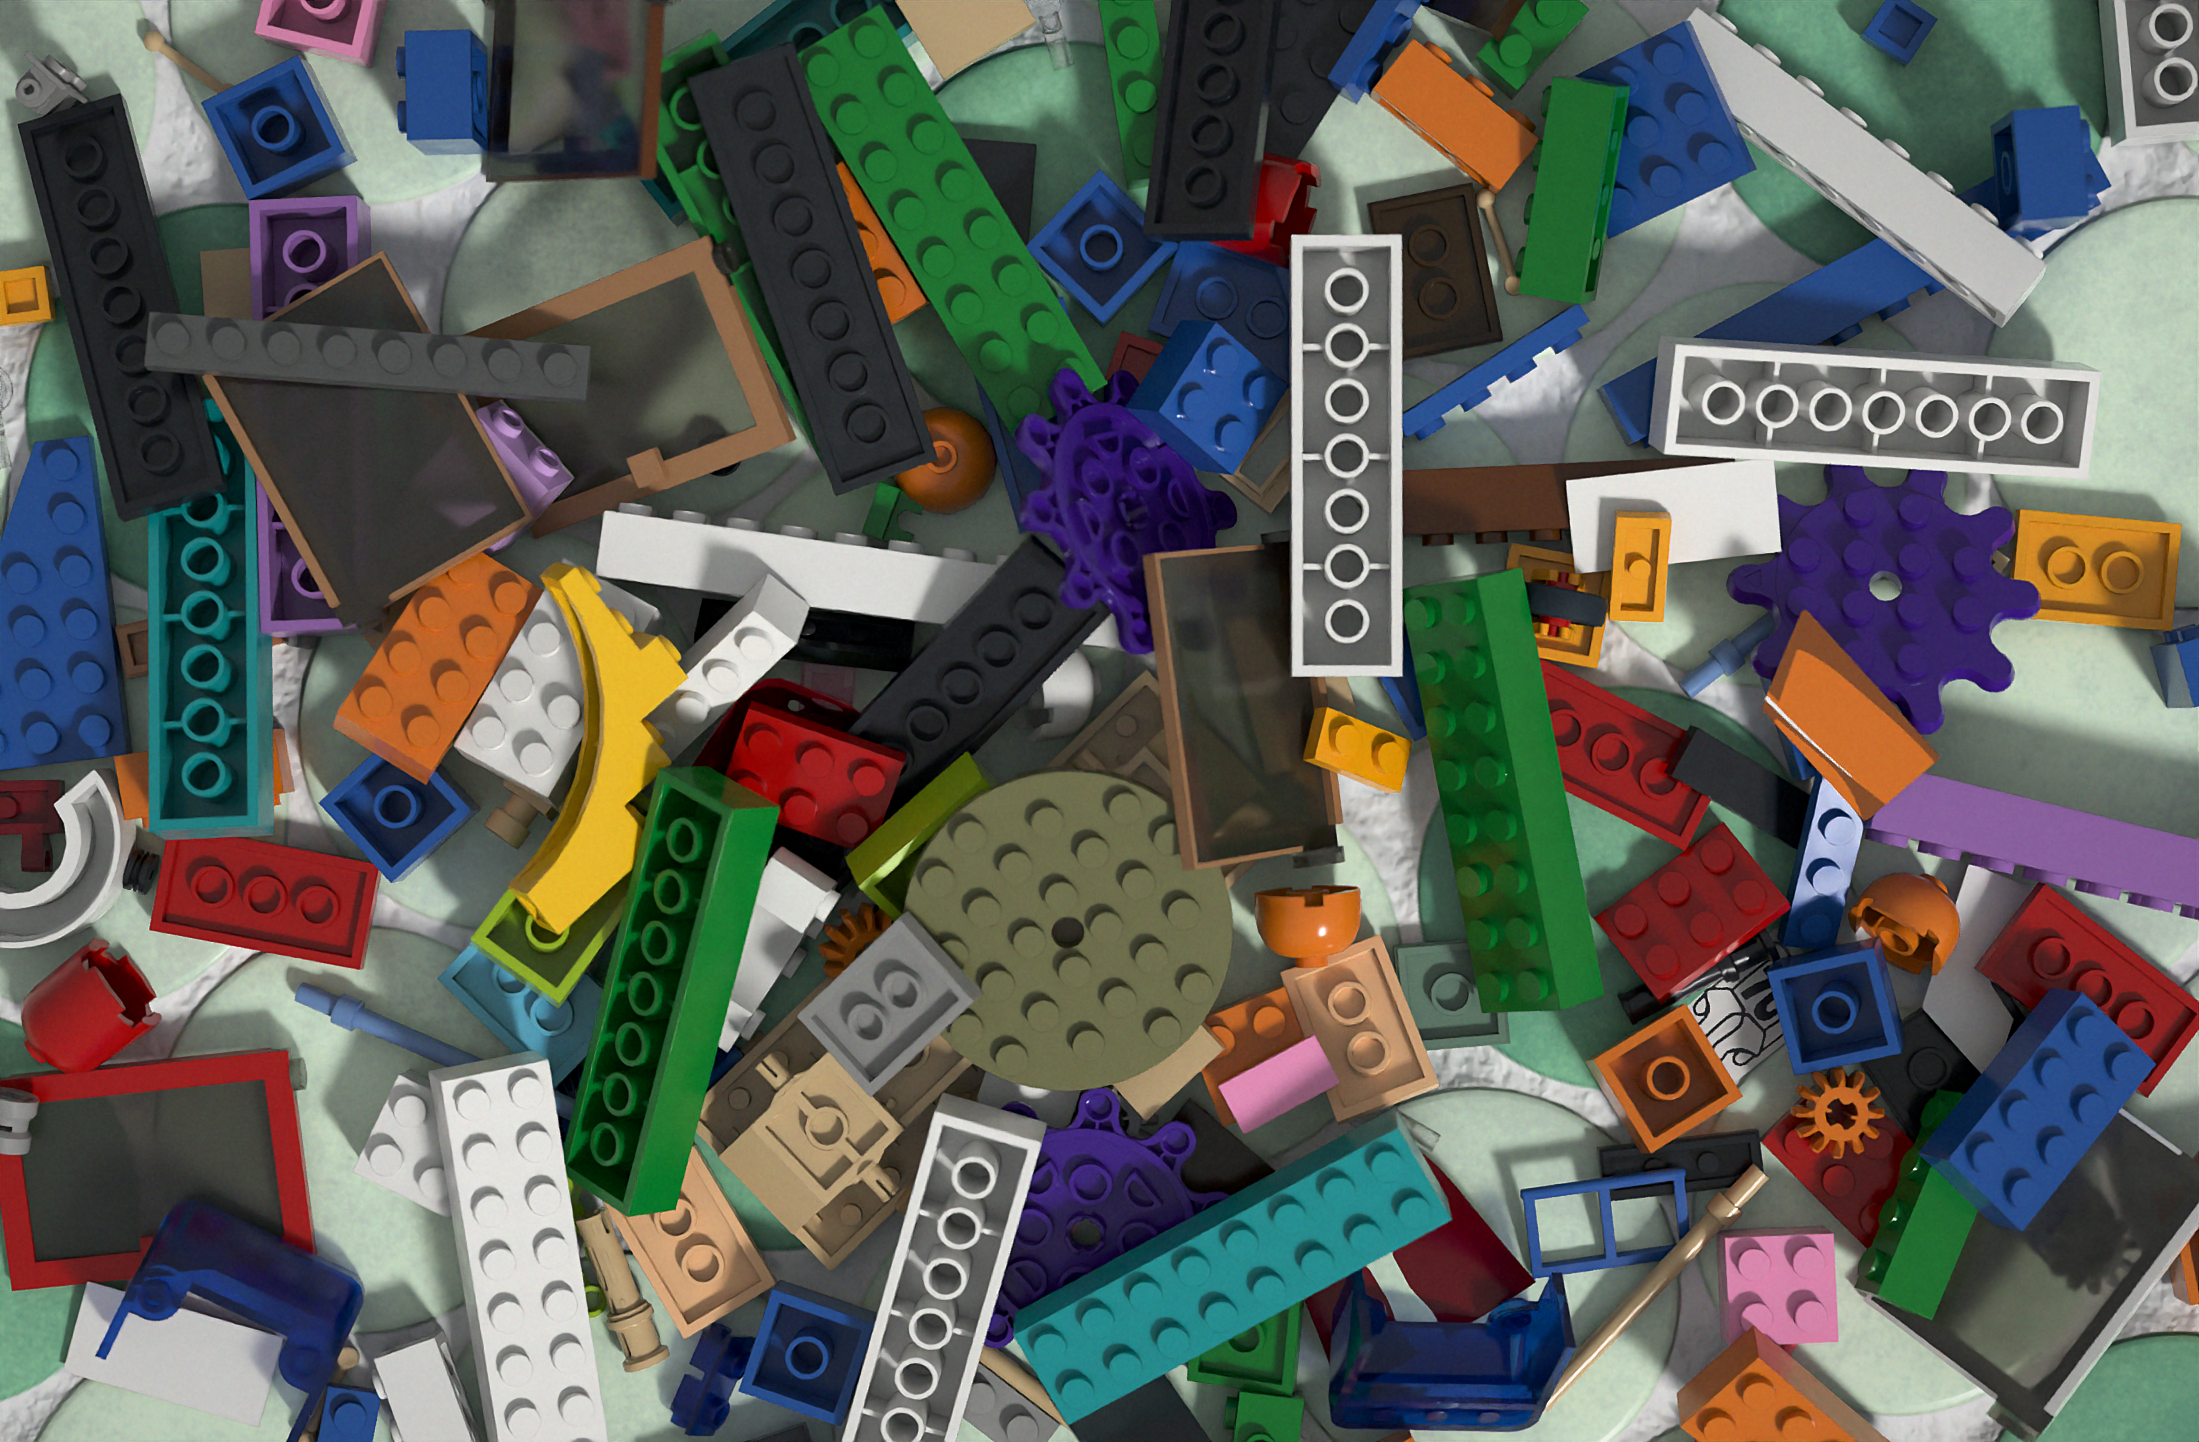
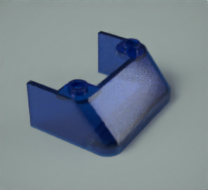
(254, 1277)
(1447, 1372)

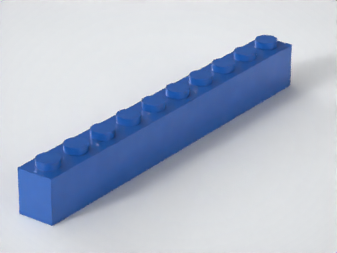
(1815, 308)

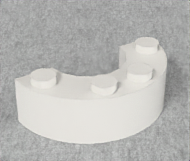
(90, 872)
(789, 906)

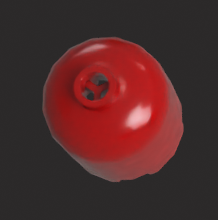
(1280, 209)
(87, 1010)

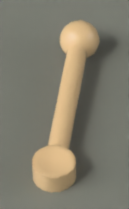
(155, 42)
(1486, 199)
(348, 1358)

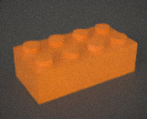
(437, 664)
(1765, 1396)

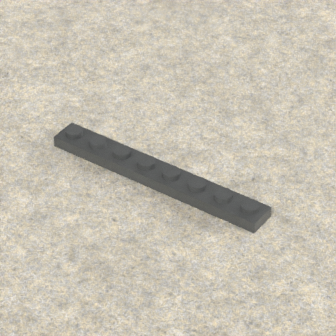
(368, 358)

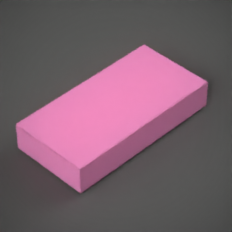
(1278, 1084)

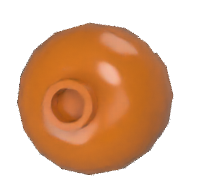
(963, 465)
(1911, 918)
(1308, 921)

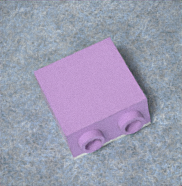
(530, 463)

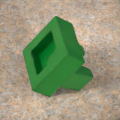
(884, 514)

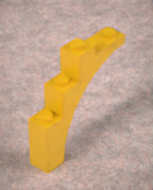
(618, 756)

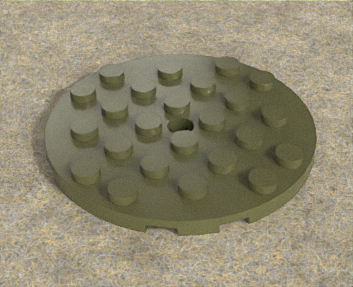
(1090, 852)

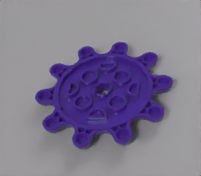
(1098, 477)
(1932, 555)
(1095, 1174)

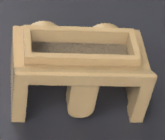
(1265, 469)

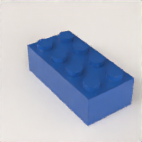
(2037, 1108)

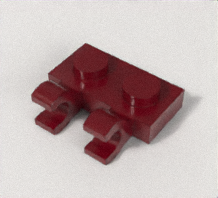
(30, 812)

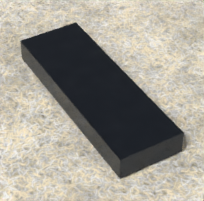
(1740, 785)
(1709, 1162)

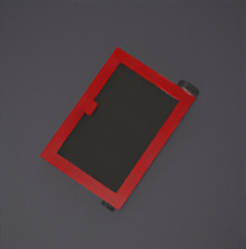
(136, 1141)

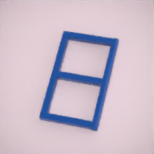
(1603, 1185)

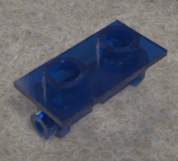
(704, 1403)

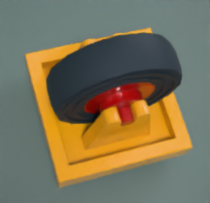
(1564, 606)

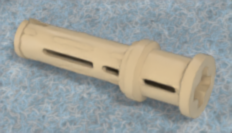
(628, 1312)

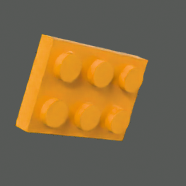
(2098, 568)

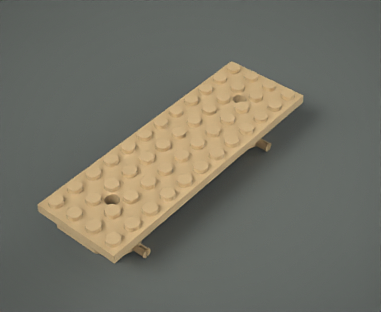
(809, 1133)

